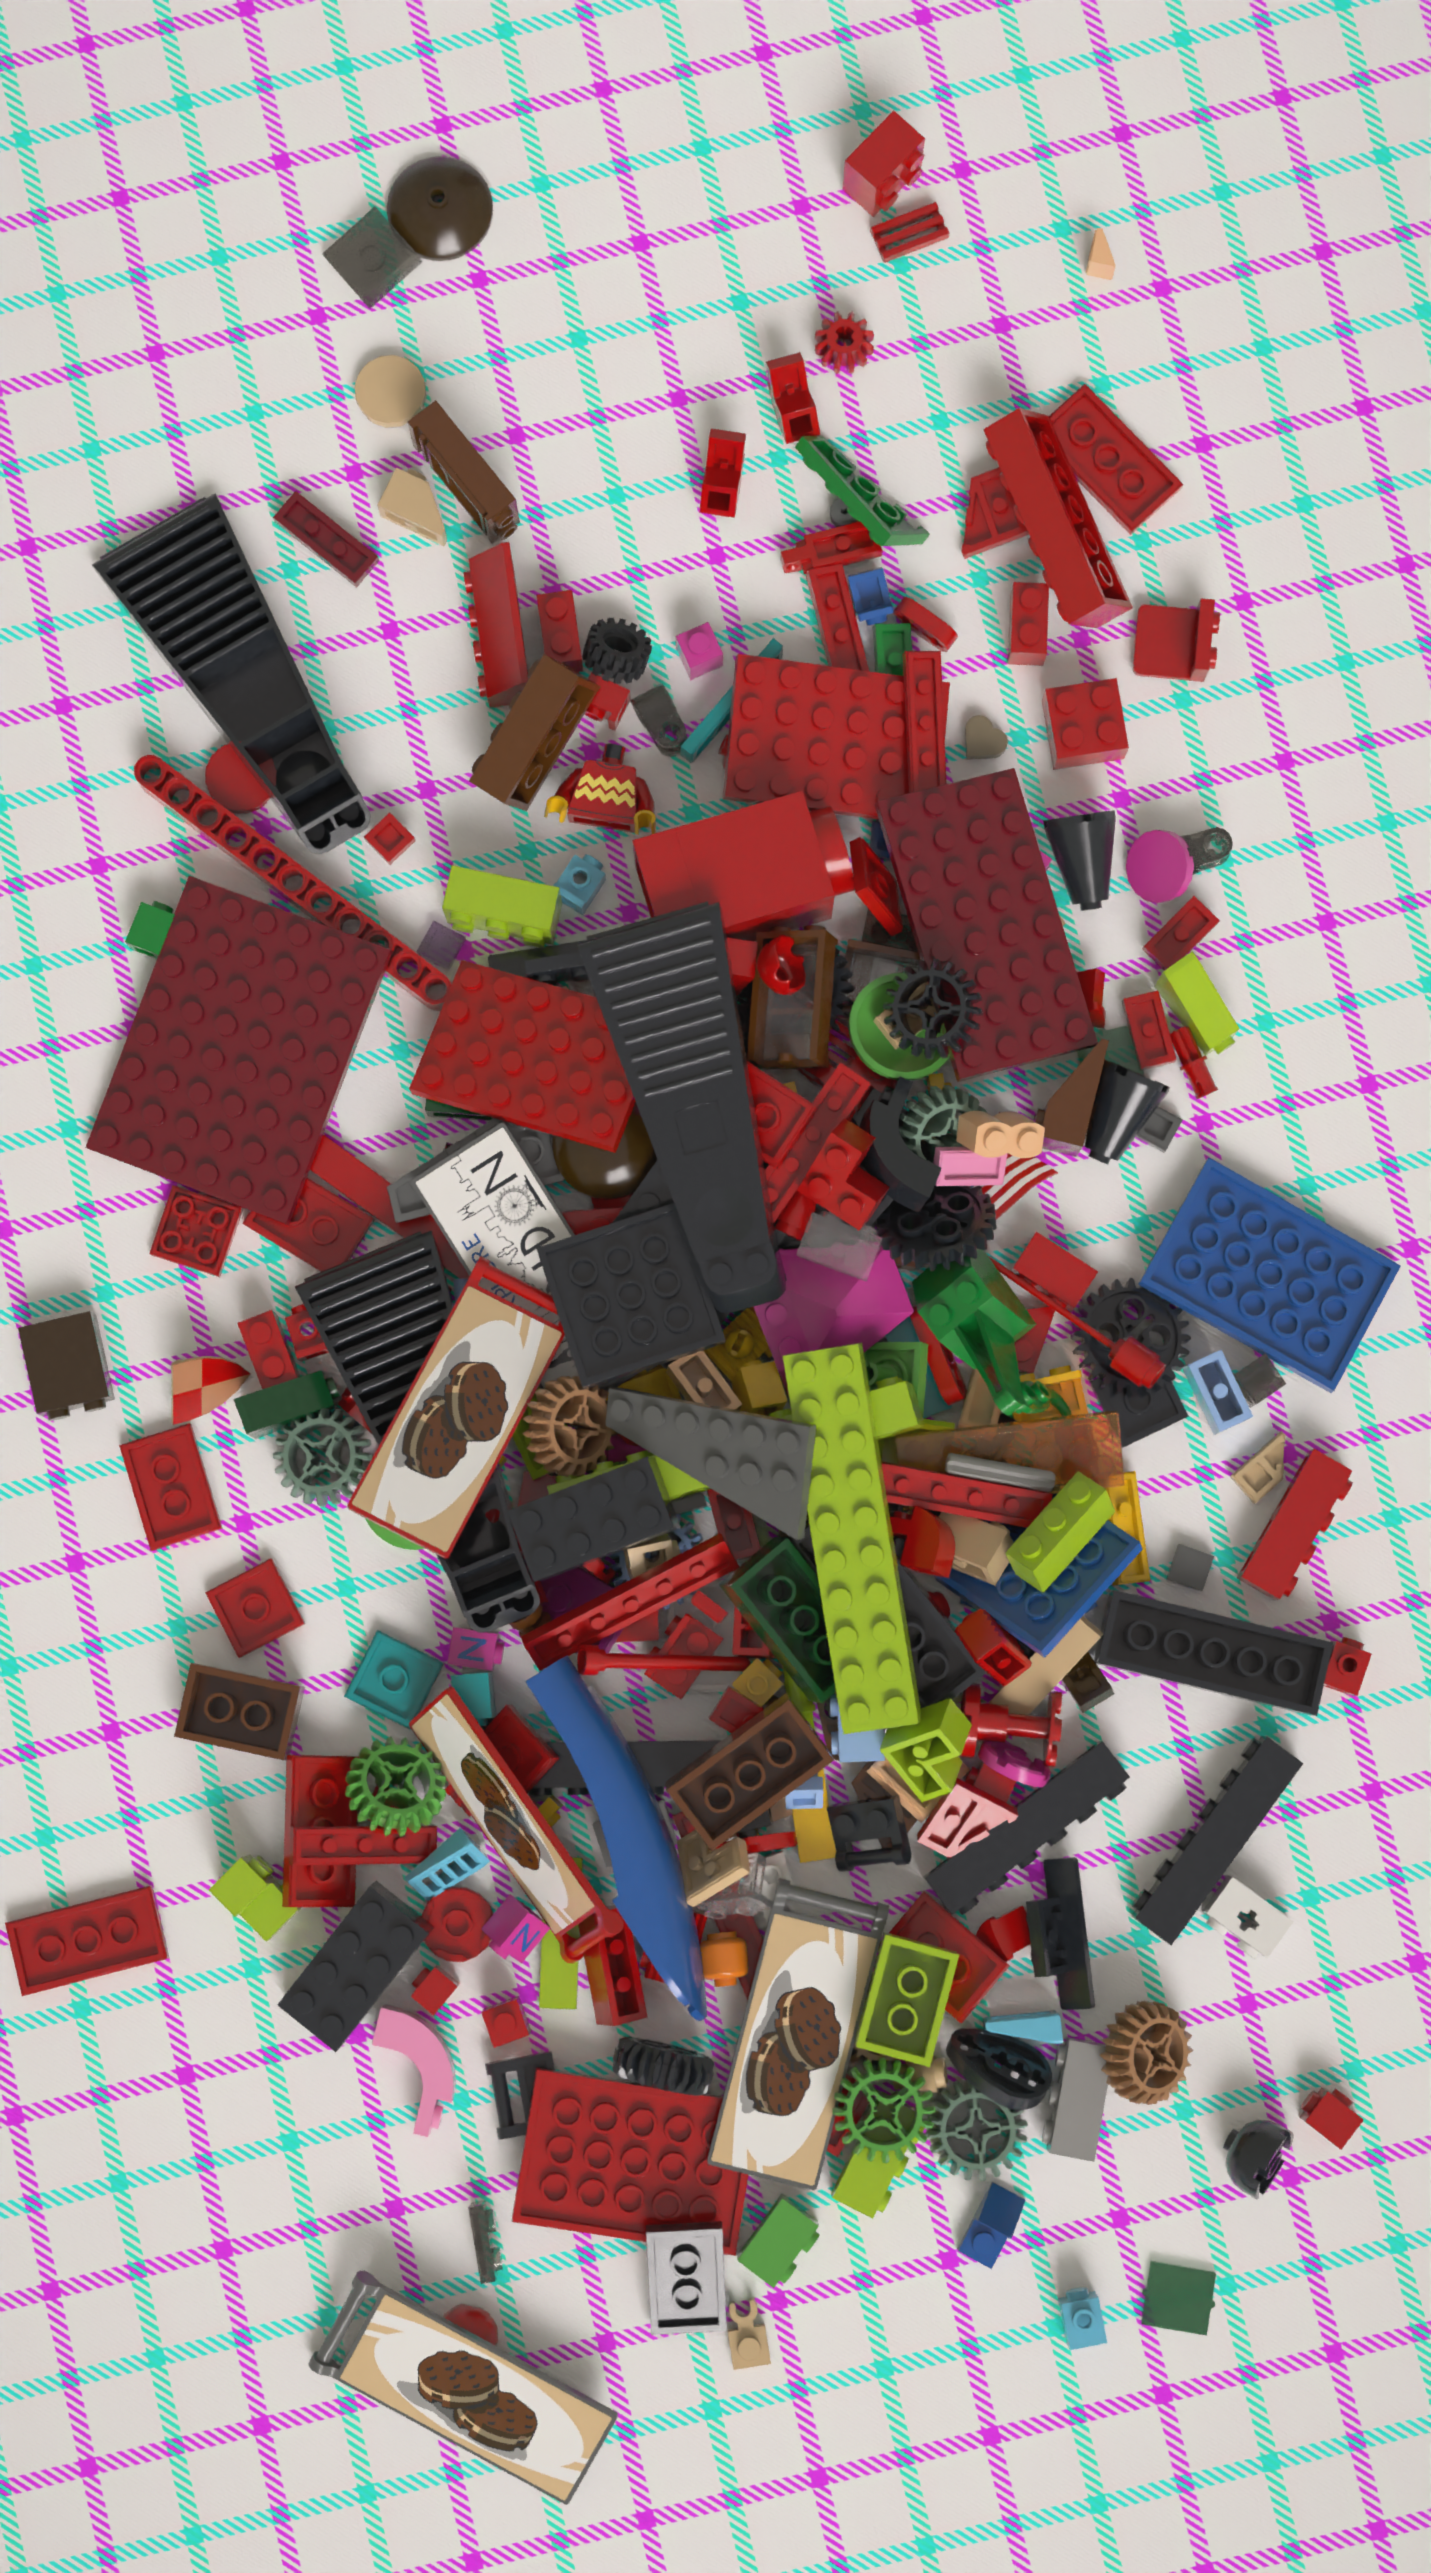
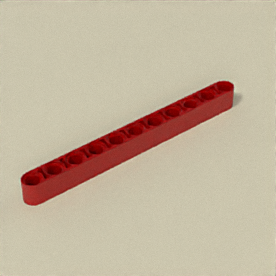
(282, 869)

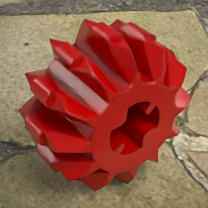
(844, 355)

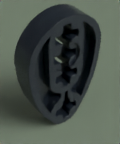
(997, 2084)

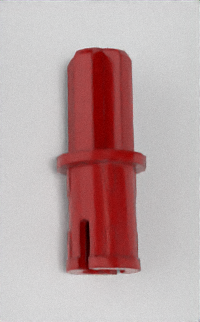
(1193, 1062)

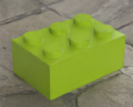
(502, 906)
(906, 1999)

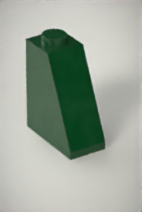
(281, 1404)

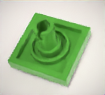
(898, 1359)

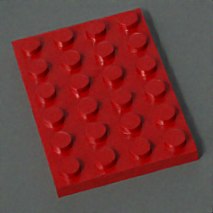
(817, 733)
(526, 1058)
(622, 2158)

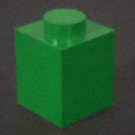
(150, 928)

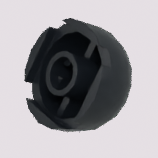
(1256, 2155)

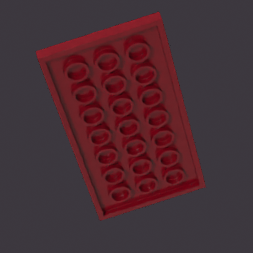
(988, 907)

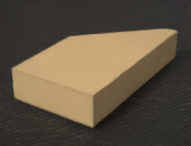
(1262, 1470)

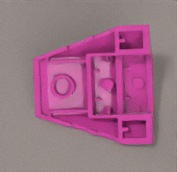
(831, 1307)

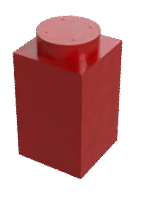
(759, 861)

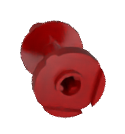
(994, 1722)

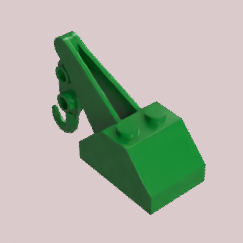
(979, 1322)

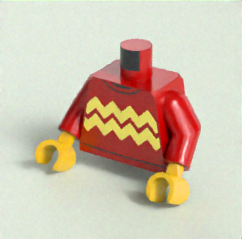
(605, 795)

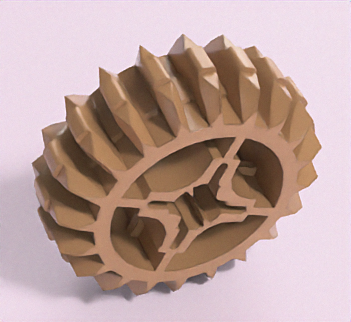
(561, 1447)
(1146, 2052)

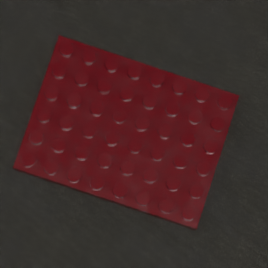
(239, 1049)

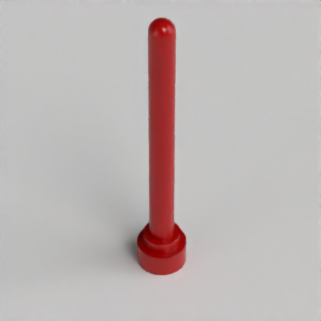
(594, 1660)

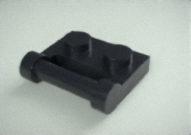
(868, 1821)
(526, 2071)

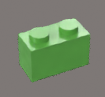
(779, 2241)

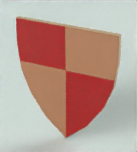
(202, 1385)

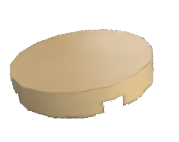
(390, 391)

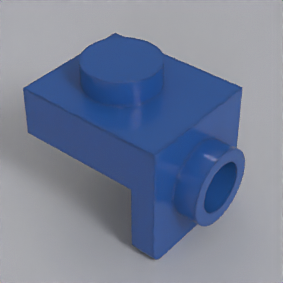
(870, 596)

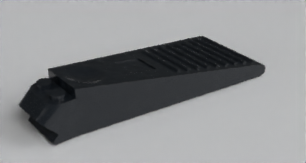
(217, 635)
(683, 1051)
(379, 1327)

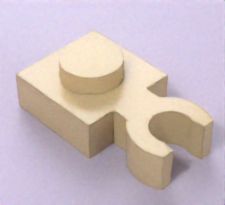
(748, 2341)

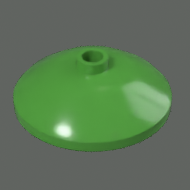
(874, 1047)

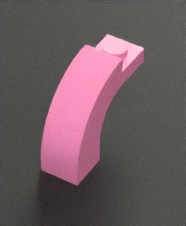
(420, 2041)

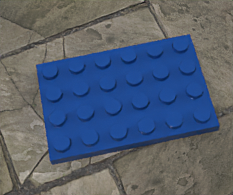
(1269, 1275)

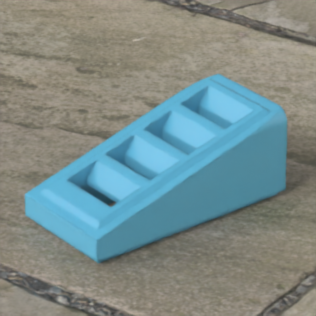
(467, 1860)
(1038, 2026)

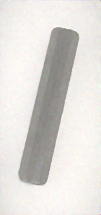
(1000, 1472)

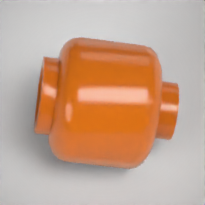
(724, 1958)

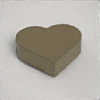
(983, 740)

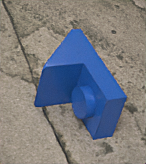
(992, 2225)

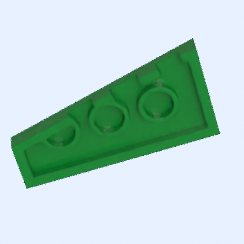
(859, 494)

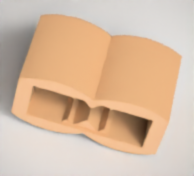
(1000, 1134)

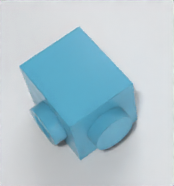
(1082, 2318)

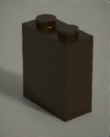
(66, 1365)

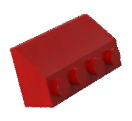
(498, 624)

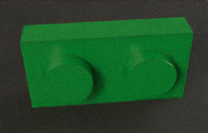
(889, 645)

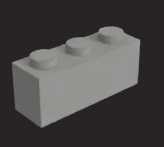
(1077, 2100)

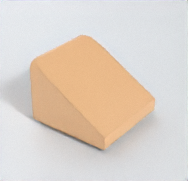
(1100, 258)

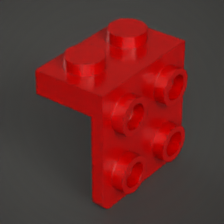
(1176, 641)

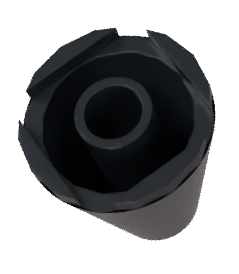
(1084, 855)
(1120, 1110)

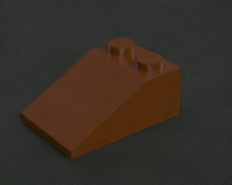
(1071, 1106)

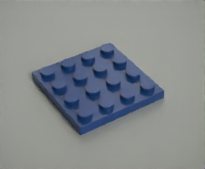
(1046, 1617)

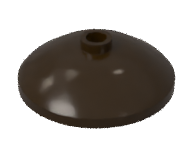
(443, 228)
(603, 1172)

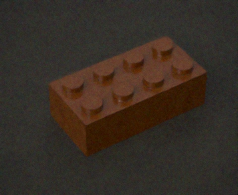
(533, 732)
(748, 1771)

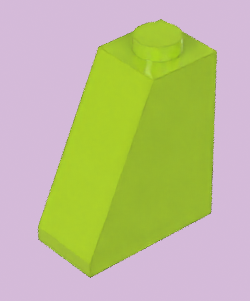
(1197, 1004)

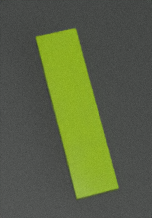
(558, 1977)

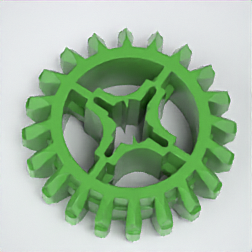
(380, 1764)
(869, 2121)

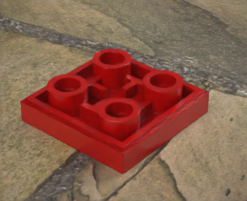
(196, 1231)

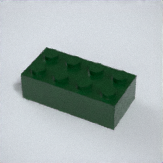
(785, 1609)

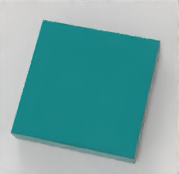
(393, 1679)

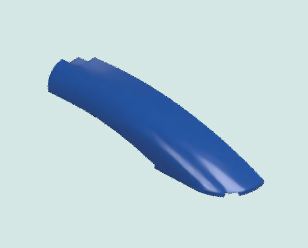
(634, 1828)

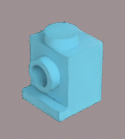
(581, 895)

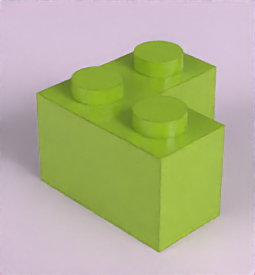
(929, 1751)
(254, 1895)

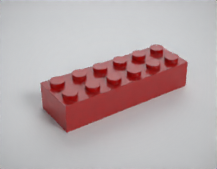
(1056, 519)

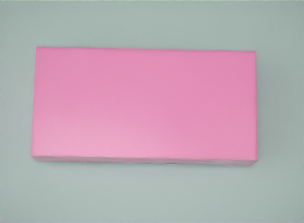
(966, 1168)

